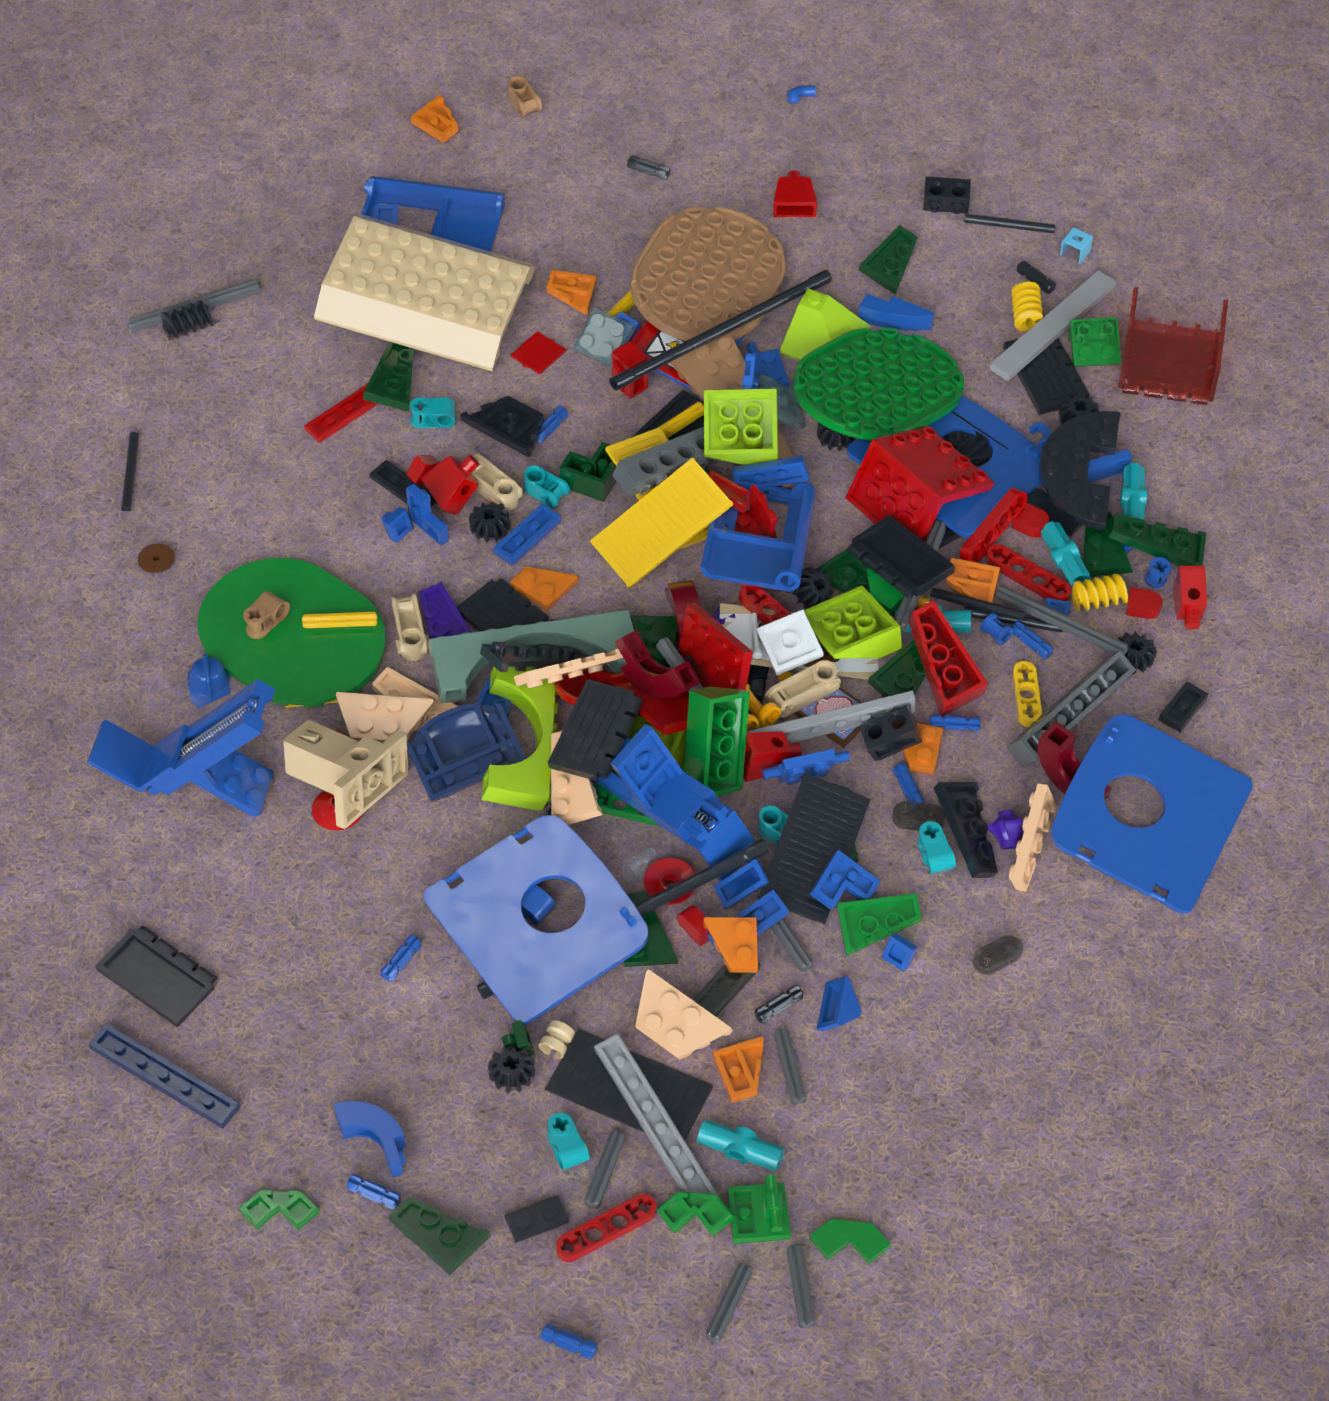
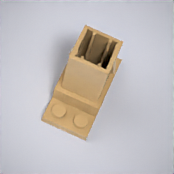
(347, 768)

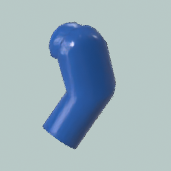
(800, 91)

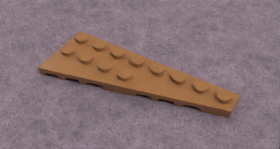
(720, 367)

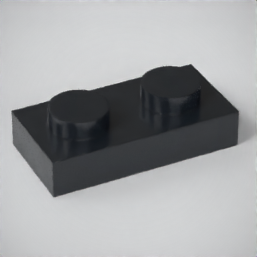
(1183, 707)
(536, 1218)

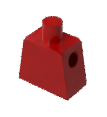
(794, 196)
(452, 482)
(1190, 595)
(766, 751)

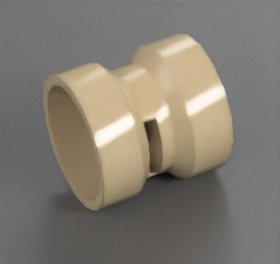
(557, 1038)

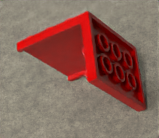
(912, 479)
(718, 660)

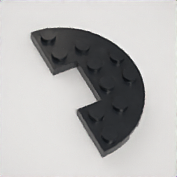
(1066, 464)

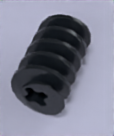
(185, 318)

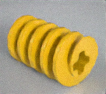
(1026, 305)
(1099, 590)

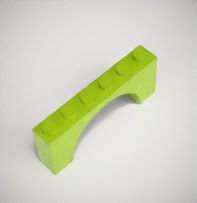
(528, 781)

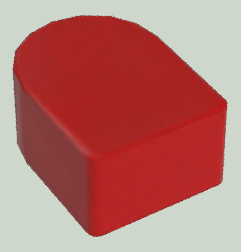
(420, 466)
(1030, 521)
(1143, 603)
(692, 922)

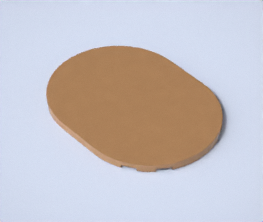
(705, 271)

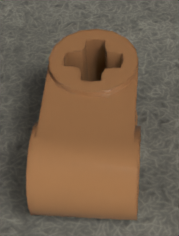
(523, 96)
(265, 615)

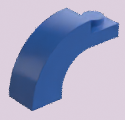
(373, 1122)

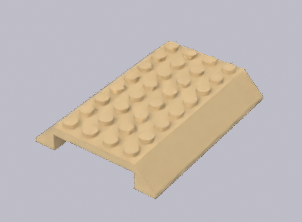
(422, 291)

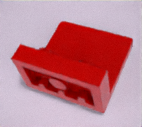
(759, 518)

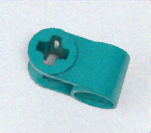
(434, 412)
(544, 486)
(771, 831)
(935, 848)
(567, 1145)

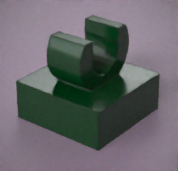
(519, 1038)

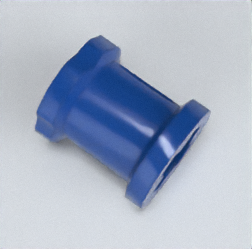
(1162, 570)
(996, 629)

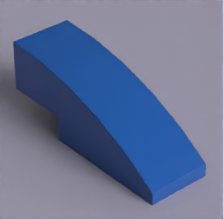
(895, 314)

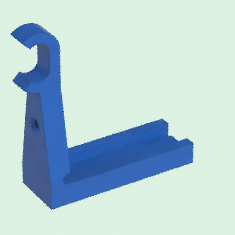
(1099, 467)

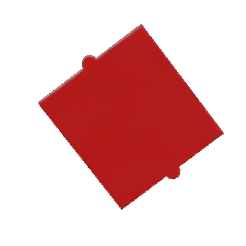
(538, 352)

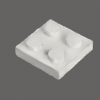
(789, 642)

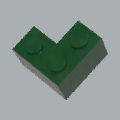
(588, 475)

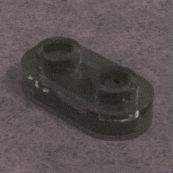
(918, 813)
(999, 955)

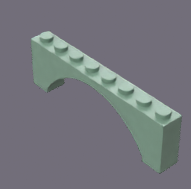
(458, 658)

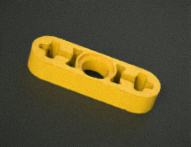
(1032, 686)

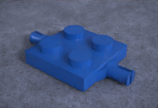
(769, 364)
(814, 764)

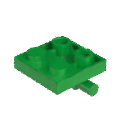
(1094, 342)
(759, 1212)

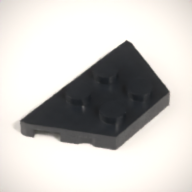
(508, 423)
(970, 445)

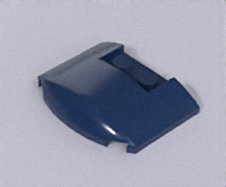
(460, 746)

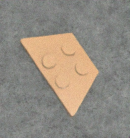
(381, 715)
(675, 1019)

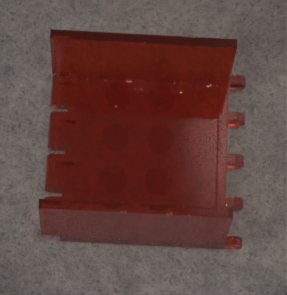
(1171, 358)

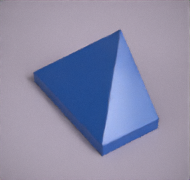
(741, 884)
(838, 1004)

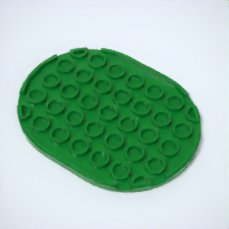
(877, 383)
(296, 661)

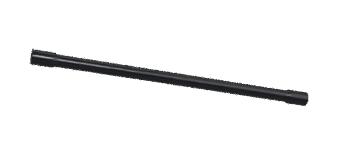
(630, 375)
(744, 856)

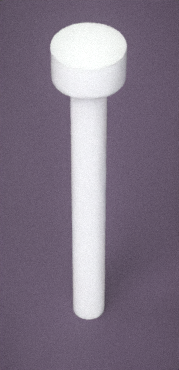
(757, 653)

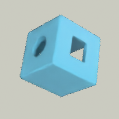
(1072, 239)

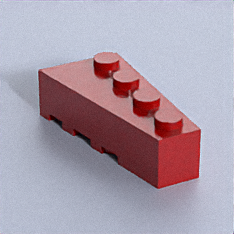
(946, 662)

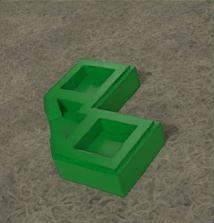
(883, 592)
(266, 1204)
(685, 1206)
(861, 1235)

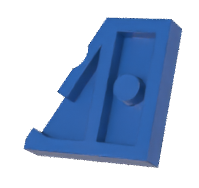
(749, 380)

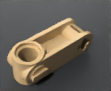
(496, 485)
(411, 638)
(804, 688)

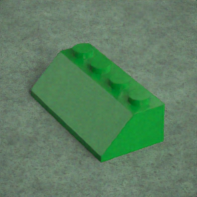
(717, 737)

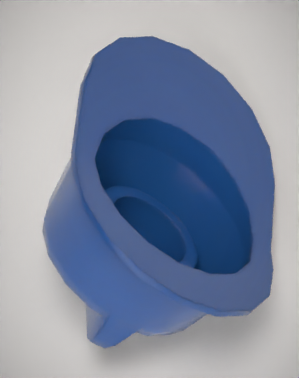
(207, 681)

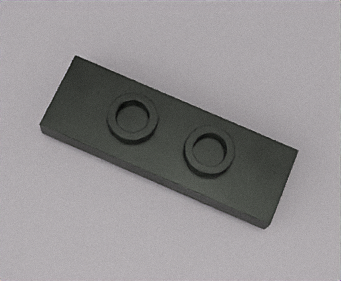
(722, 990)

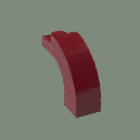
(679, 595)
(650, 675)
(1058, 756)

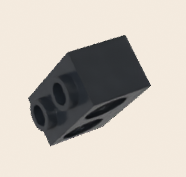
(946, 195)
(892, 738)

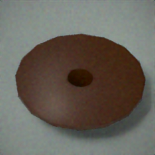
(151, 553)

